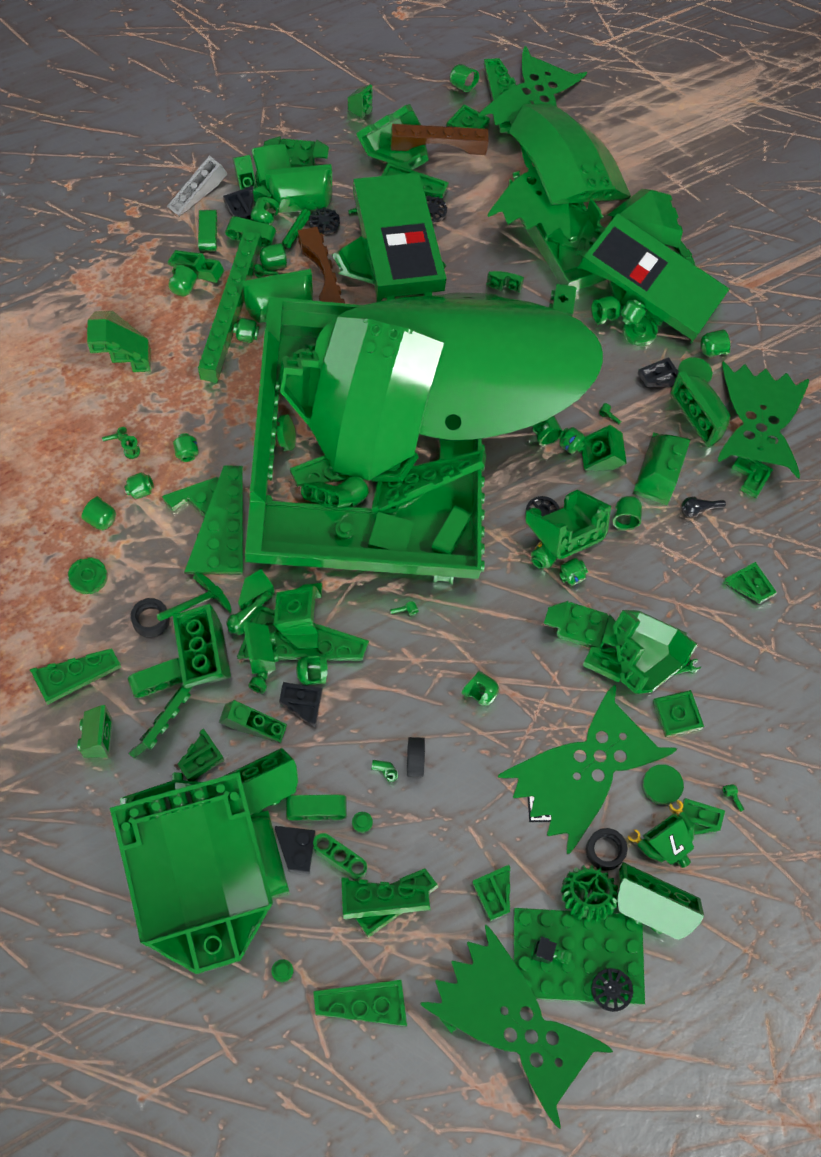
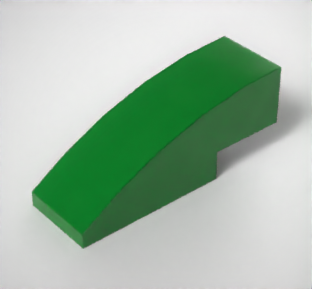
(204, 268)

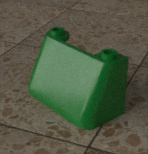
(572, 528)

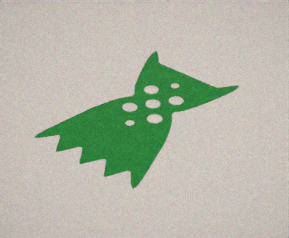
(509, 103)
(523, 202)
(781, 400)
(574, 801)
(475, 1009)

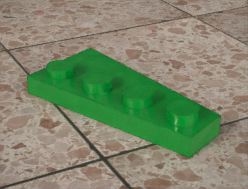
(432, 186)

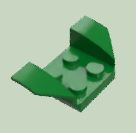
(301, 152)
(296, 615)
(581, 625)

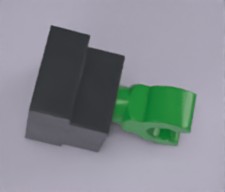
(545, 952)

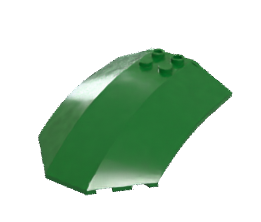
(567, 156)
(372, 395)
(194, 872)

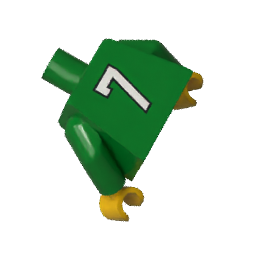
(670, 839)

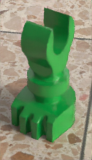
(258, 682)

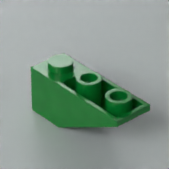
(252, 722)

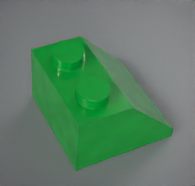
(604, 450)
(259, 647)
(95, 733)

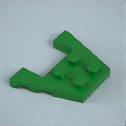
(198, 494)

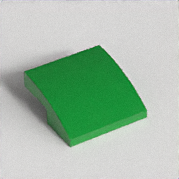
(270, 158)

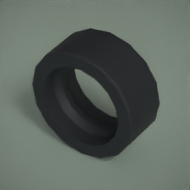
(148, 603)
(415, 756)
(615, 836)

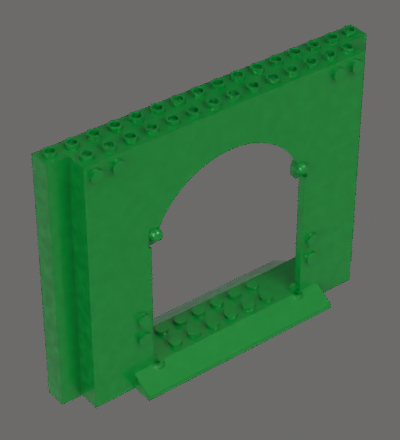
(306, 532)

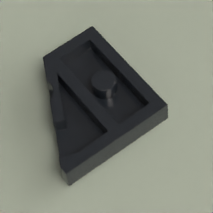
(240, 203)
(659, 374)
(302, 701)
(296, 847)

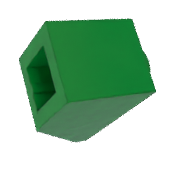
(361, 101)
(244, 171)
(254, 587)

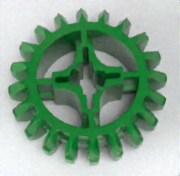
(599, 903)

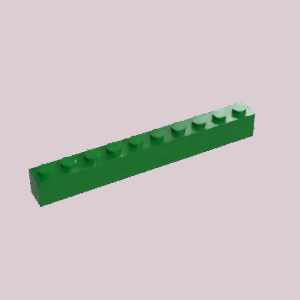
(229, 307)

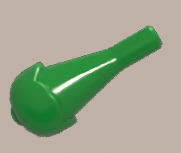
(235, 621)

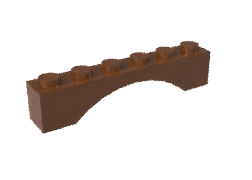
(409, 136)
(312, 247)

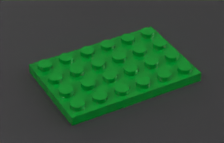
(594, 947)

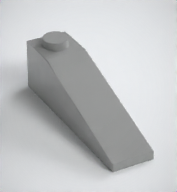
(198, 186)

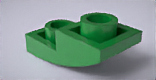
(500, 279)

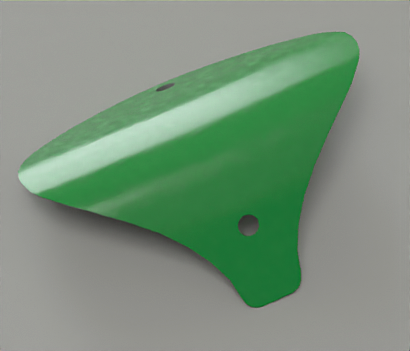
(499, 362)

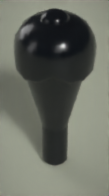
(692, 506)

